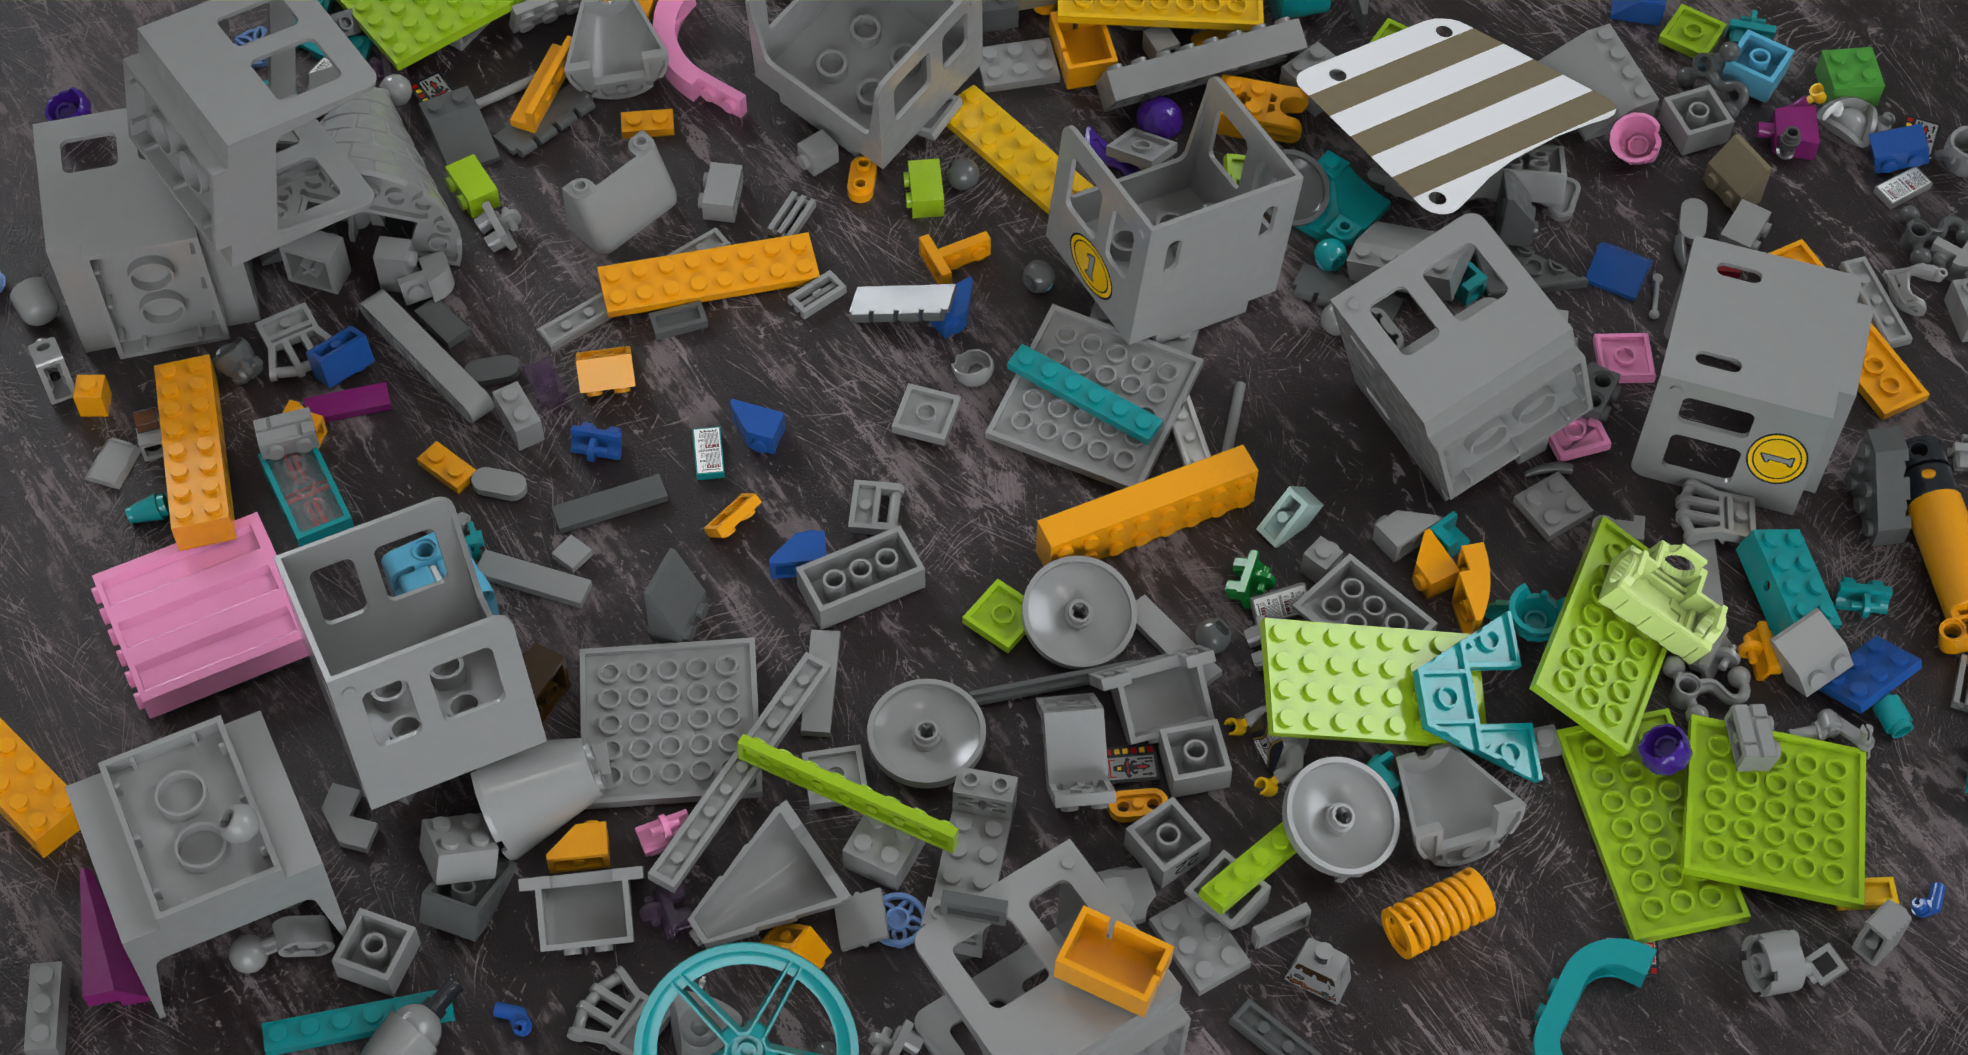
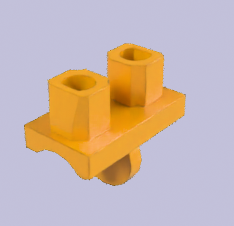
(1760, 651)

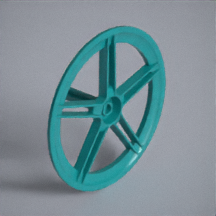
(753, 1037)

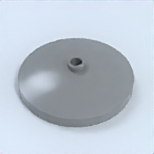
(1082, 588)
(926, 732)
(1341, 817)

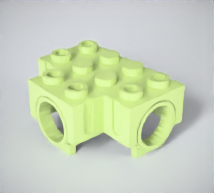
(1665, 600)

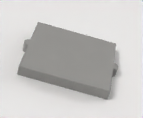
(862, 920)

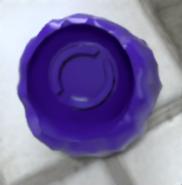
(67, 105)
(1160, 117)
(1665, 749)

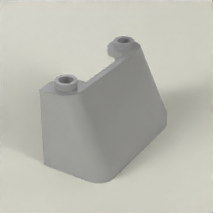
(623, 202)

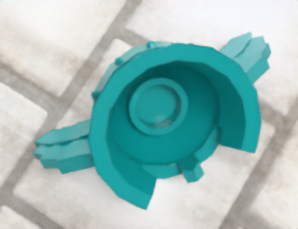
(1531, 613)

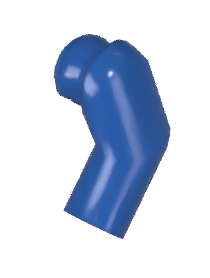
(1932, 904)
(517, 1016)

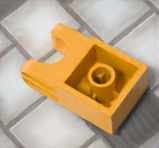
(1268, 105)

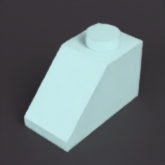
(1289, 515)

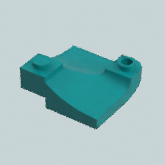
(1351, 204)

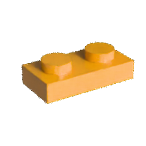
(652, 122)
(446, 467)
(739, 510)

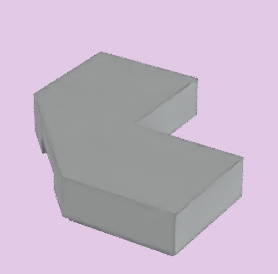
(348, 830)

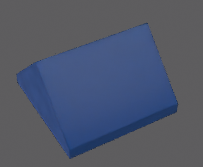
(1618, 270)

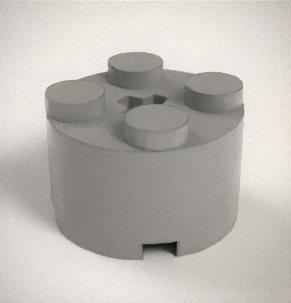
(1775, 962)

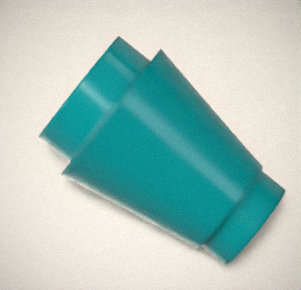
(148, 509)

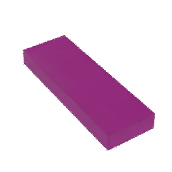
(350, 402)

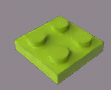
(1692, 32)
(997, 616)

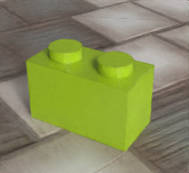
(471, 185)
(925, 188)

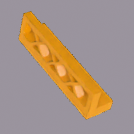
(542, 88)

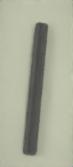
(1037, 685)

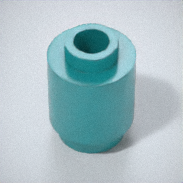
(1893, 716)

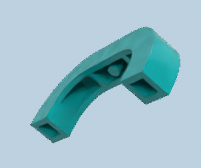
(1600, 959)

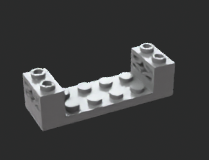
(984, 815)

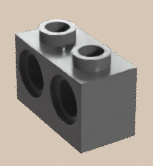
(1603, 389)

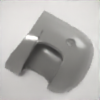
(34, 301)

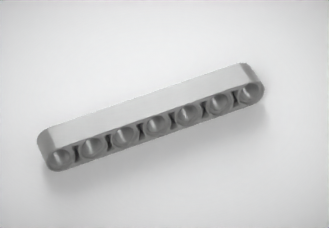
(426, 356)

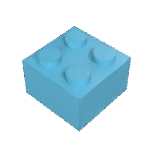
(1759, 65)

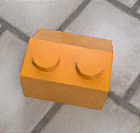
(605, 370)

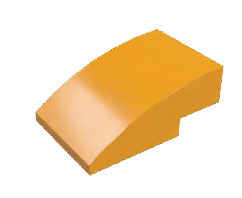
(1472, 587)

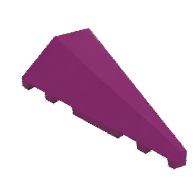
(105, 964)

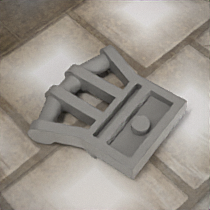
(285, 330)
(1733, 512)
(623, 1030)

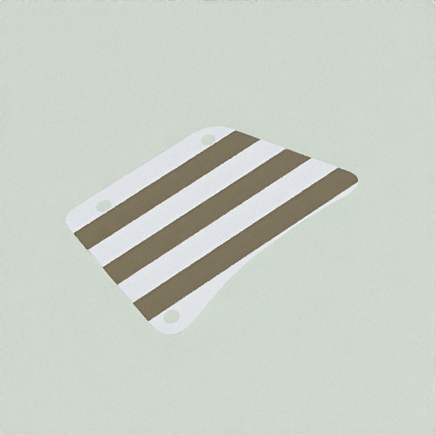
(1448, 107)

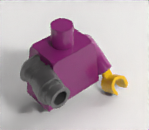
(1795, 127)

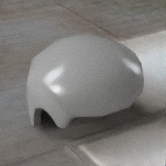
(973, 367)

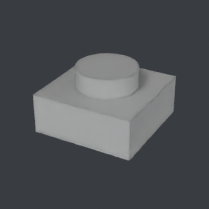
(1547, 741)

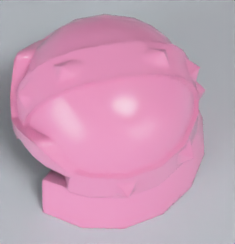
(1636, 138)

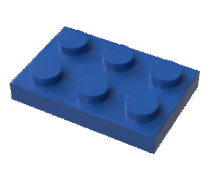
(1875, 673)

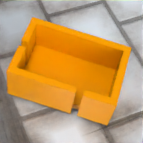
(1082, 51)
(1114, 969)

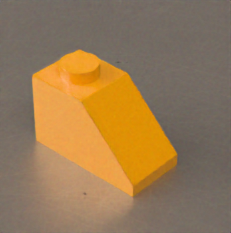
(1434, 567)
(581, 849)
(800, 940)

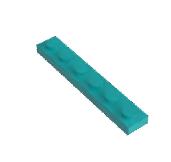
(1085, 394)
(336, 1024)

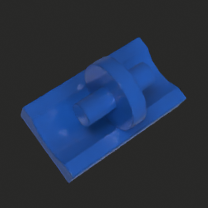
(596, 442)

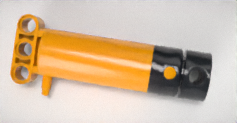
(1941, 533)

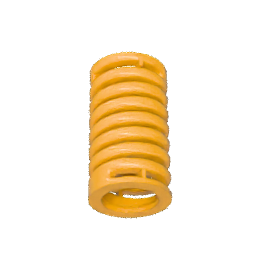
(1432, 915)

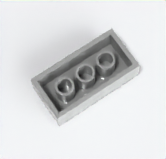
(860, 577)

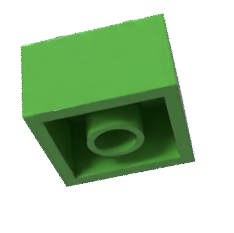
(1850, 74)

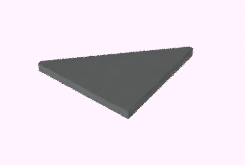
(1547, 274)

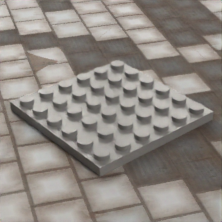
(1069, 437)
(668, 716)

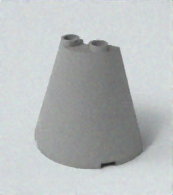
(614, 50)
(536, 792)
(1455, 806)

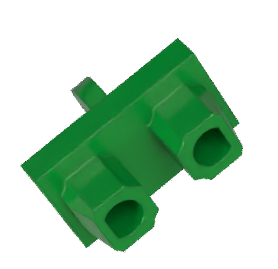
(1254, 579)

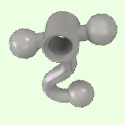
(1674, 667)

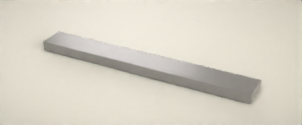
(593, 311)

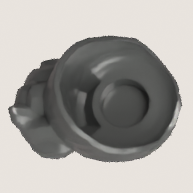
(238, 361)

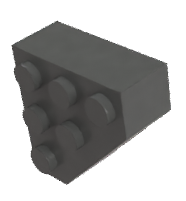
(1880, 486)

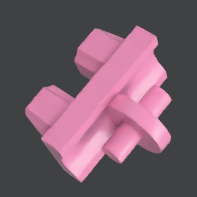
(658, 833)

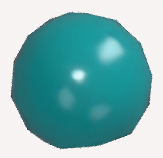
(1330, 254)

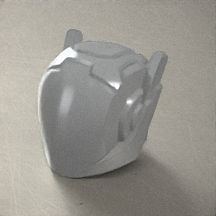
(1956, 152)

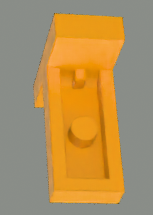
(953, 256)

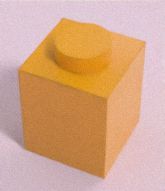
(92, 395)

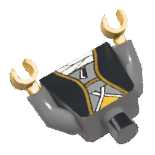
(1281, 754)

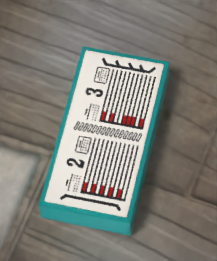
(708, 453)

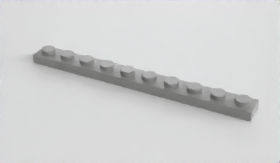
(737, 775)

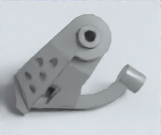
(1902, 295)

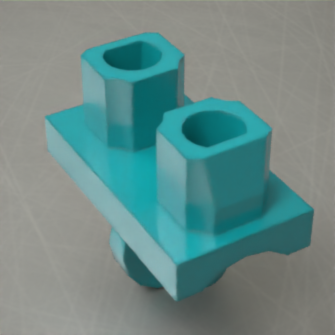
(1738, 28)
(1863, 598)

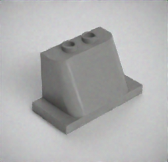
(1159, 692)
(584, 909)

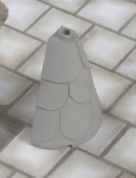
(768, 884)

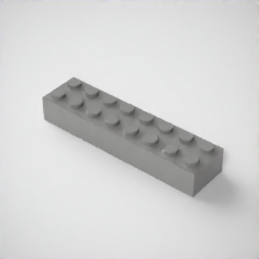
(1196, 65)

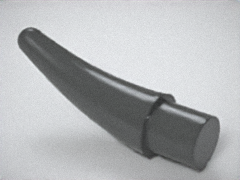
(1680, 250)
(1550, 468)

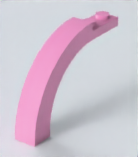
(681, 71)

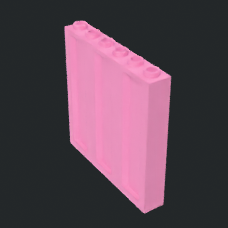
(199, 618)

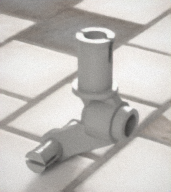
(1831, 725)

